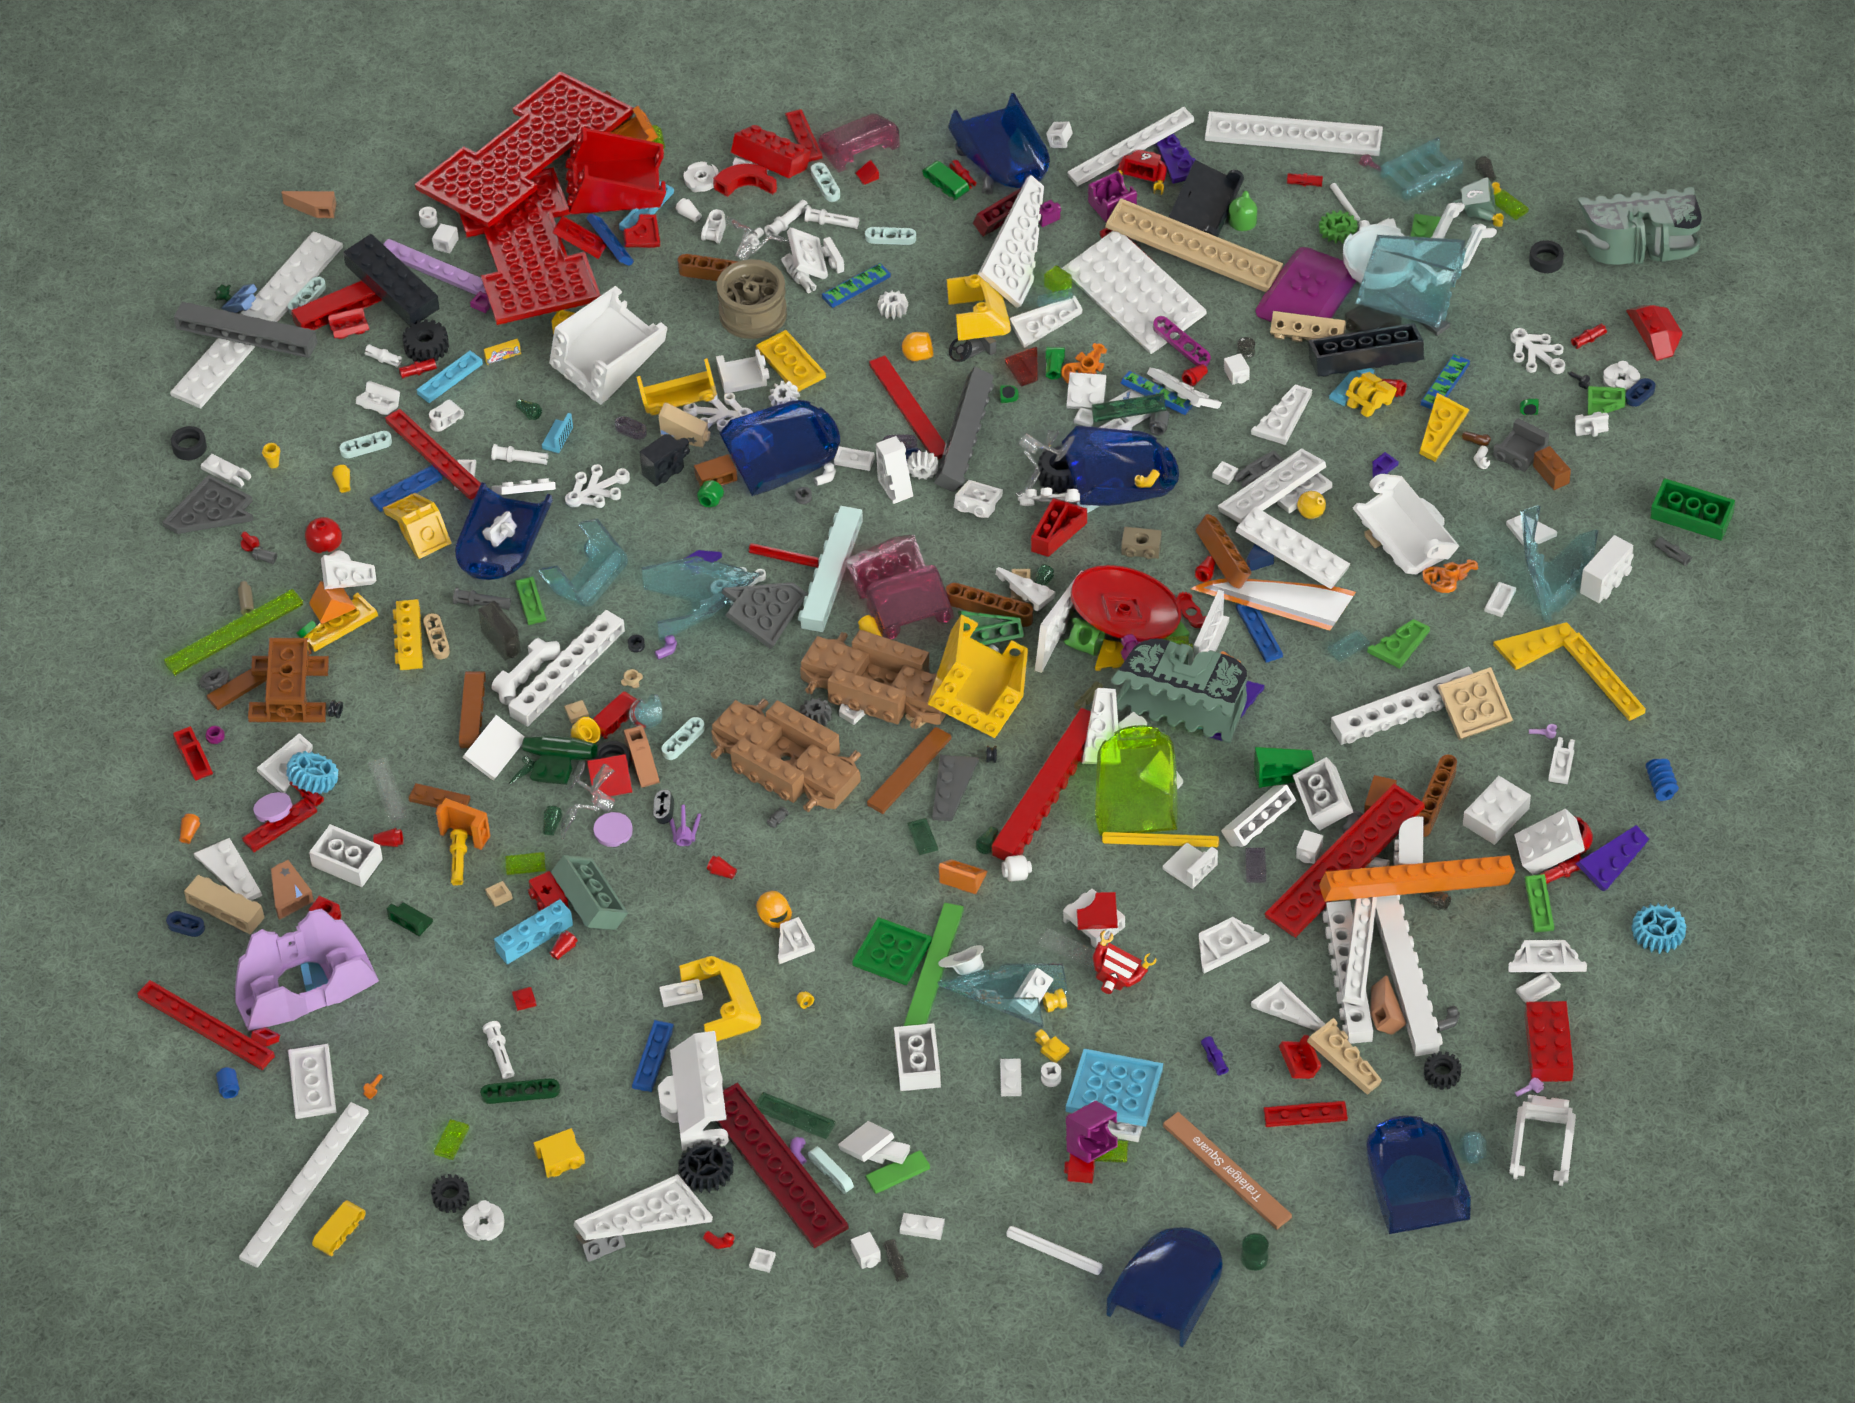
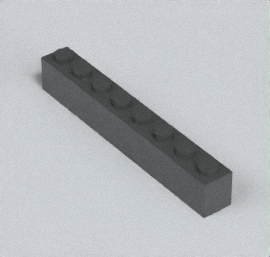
(245, 329)
(964, 429)

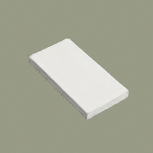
(312, 1081)

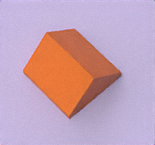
(330, 603)
(961, 875)

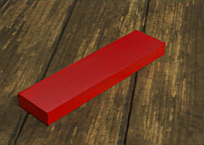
(803, 133)
(271, 830)
(1305, 1114)

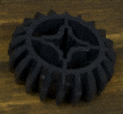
(708, 1173)

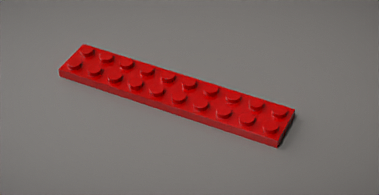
(1351, 851)

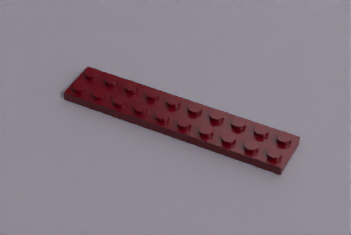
(779, 1169)

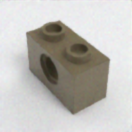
(1141, 542)

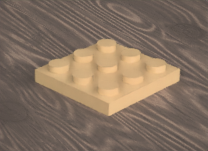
(1475, 703)

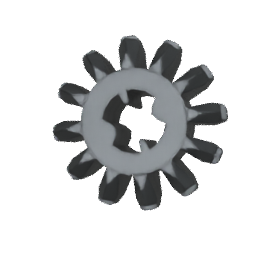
(817, 710)

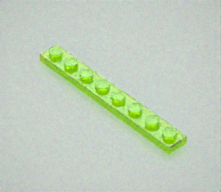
(233, 632)

